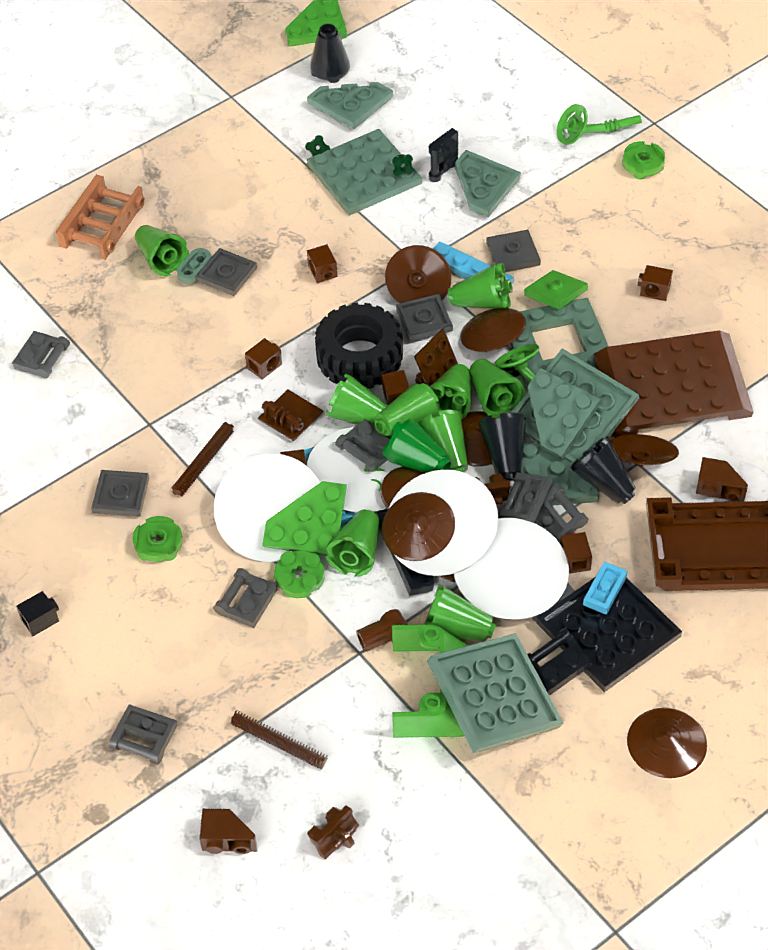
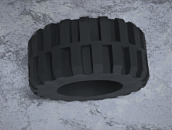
(359, 324)

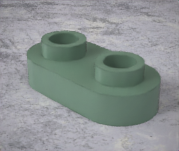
(193, 265)

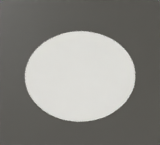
(341, 467)
(254, 494)
(474, 520)
(518, 573)

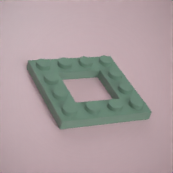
(576, 312)

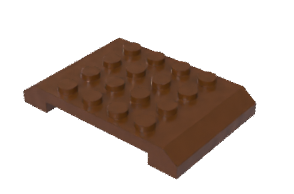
(677, 380)
(708, 544)

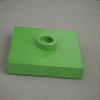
(556, 289)

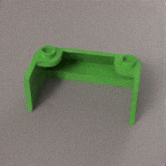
(434, 713)

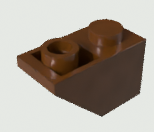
(720, 481)
(225, 832)

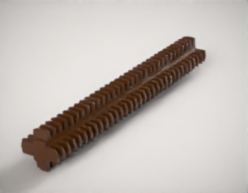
(202, 459)
(279, 741)

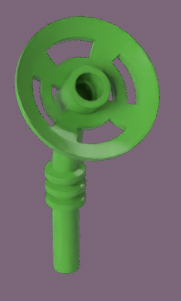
(576, 125)
(519, 358)

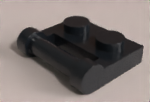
(443, 154)
(562, 667)

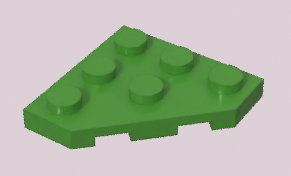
(308, 23)
(308, 521)

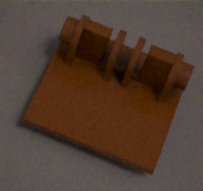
(434, 359)
(289, 414)

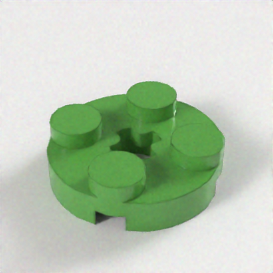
(642, 168)
(162, 550)
(299, 561)

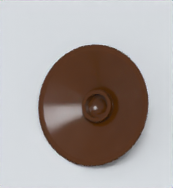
(417, 273)
(492, 329)
(474, 444)
(644, 449)
(418, 526)
(667, 742)

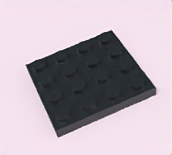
(615, 641)

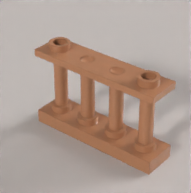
(89, 203)

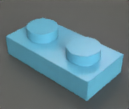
(605, 588)

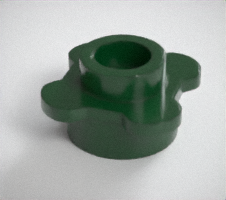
(318, 141)
(402, 159)

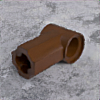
(380, 631)

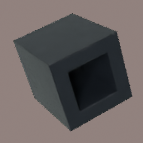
(38, 613)

